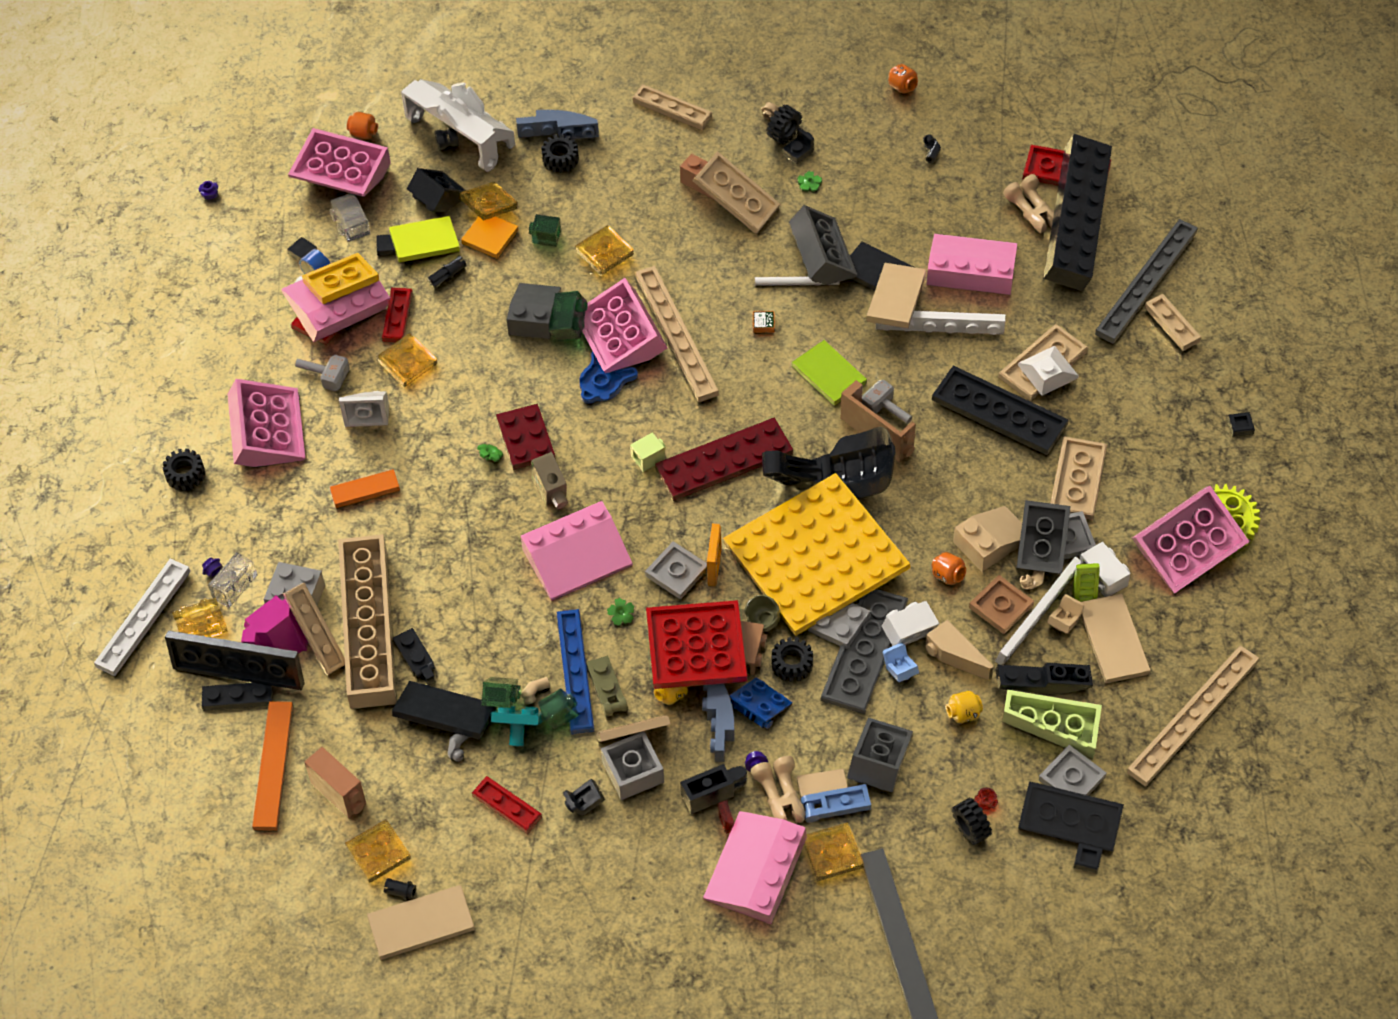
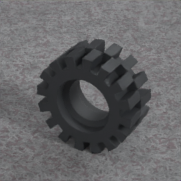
(784, 124)
(557, 145)
(186, 479)
(792, 647)
(971, 821)

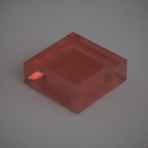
(725, 816)

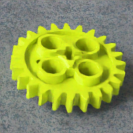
(1250, 519)

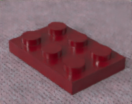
(524, 435)

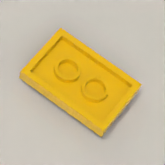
(340, 278)

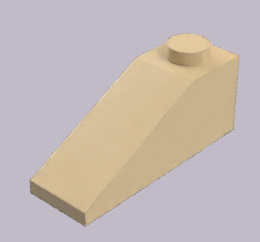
(955, 650)

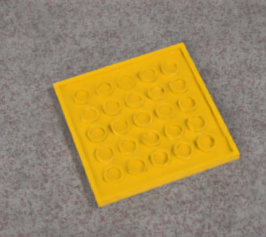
(816, 553)

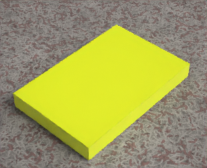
(424, 239)

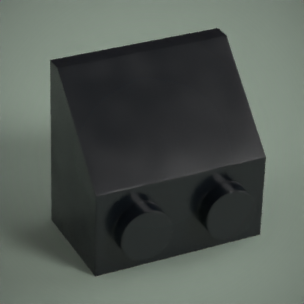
(435, 190)

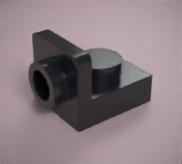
(799, 147)

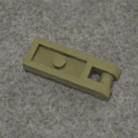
(606, 685)

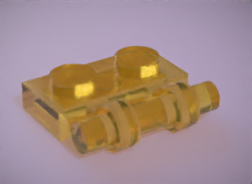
(206, 625)

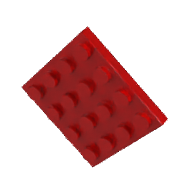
(696, 644)

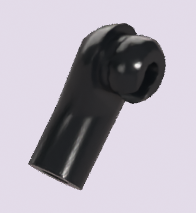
(933, 148)

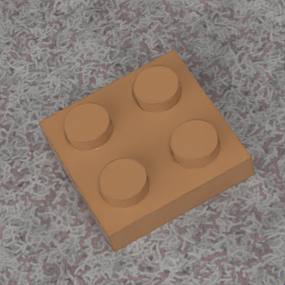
(1001, 604)

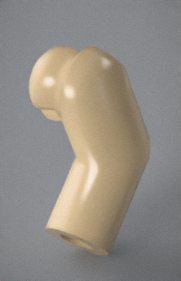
(1030, 582)
(532, 688)

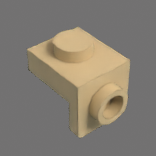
(1067, 614)

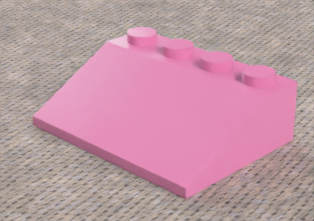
(341, 162)
(971, 264)
(325, 319)
(621, 328)
(265, 424)
(1190, 539)
(576, 550)
(756, 865)

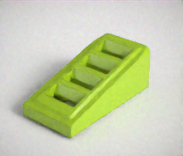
(1086, 586)

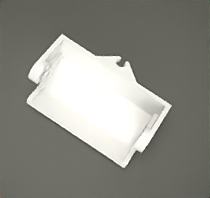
(462, 112)

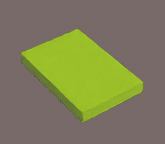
(827, 371)

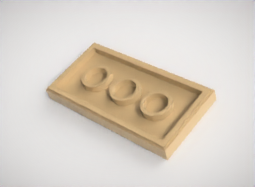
(736, 192)
(896, 295)
(1067, 345)
(1079, 475)
(1114, 639)
(420, 922)

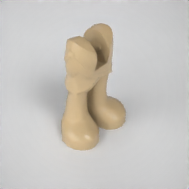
(1028, 188)
(783, 768)

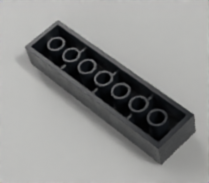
(1078, 212)

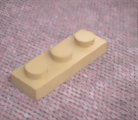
(1172, 322)

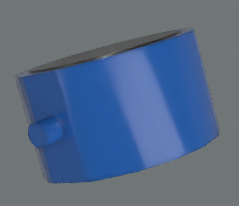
(313, 261)

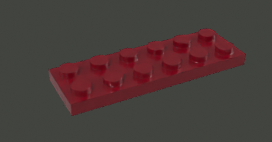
(721, 459)

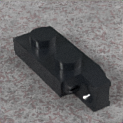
(415, 655)

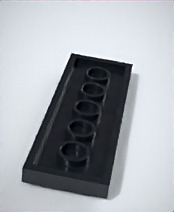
(1000, 410)
(235, 660)

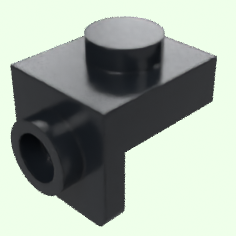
(583, 798)

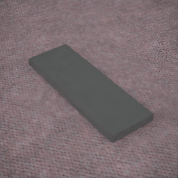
(859, 666)

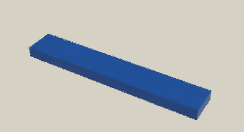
(575, 669)

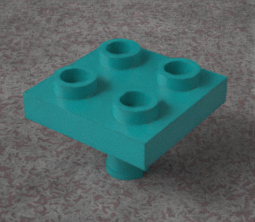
(518, 720)

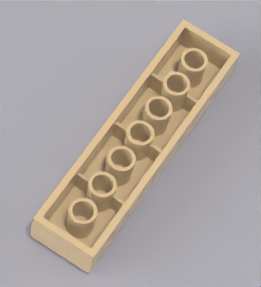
(367, 622)

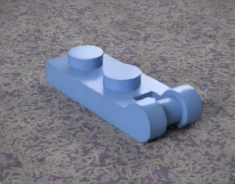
(836, 802)

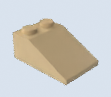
(988, 536)

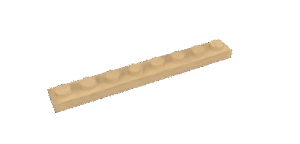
(676, 334)
(1192, 716)

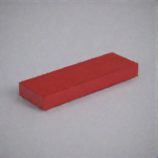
(397, 314)
(507, 805)

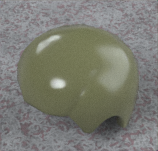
(763, 610)

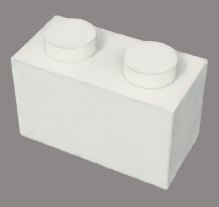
(1112, 574)
(910, 623)

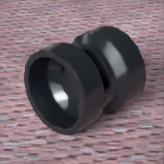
(442, 140)

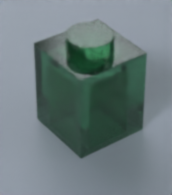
(545, 230)
(558, 708)

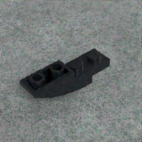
(1045, 680)

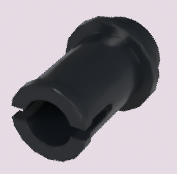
(399, 888)

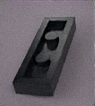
(236, 696)

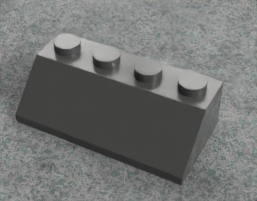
(821, 246)

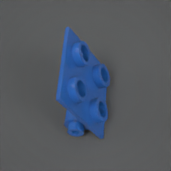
(759, 702)

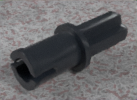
(446, 271)

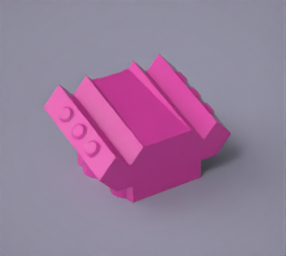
(274, 627)

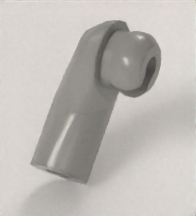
(454, 751)

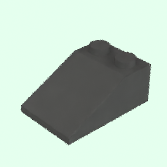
(531, 310)
(1043, 537)
(879, 754)

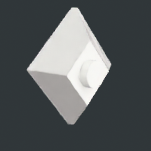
(1048, 370)
(365, 409)

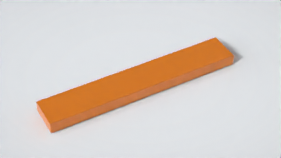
(272, 766)

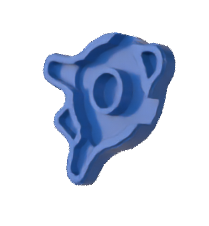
(603, 386)

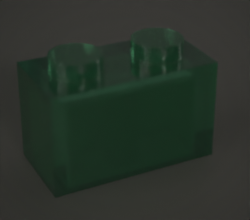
(568, 315)
(500, 692)

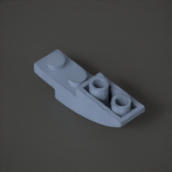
(558, 122)
(722, 719)

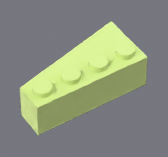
(1055, 719)

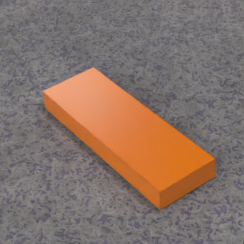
(364, 488)

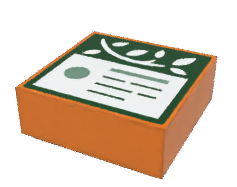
(763, 322)

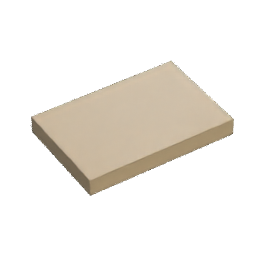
(633, 728)

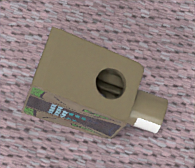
(549, 480)

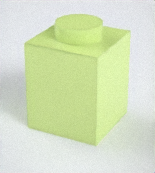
(648, 451)

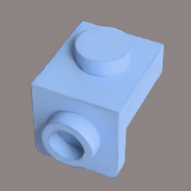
(899, 663)

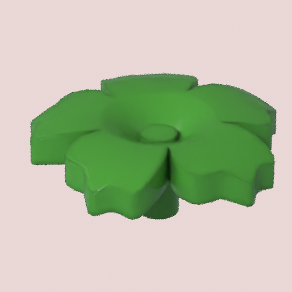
(809, 181)
(490, 452)
(621, 612)

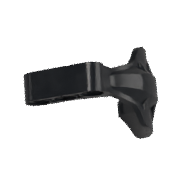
(860, 460)

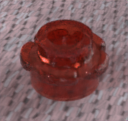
(990, 795)

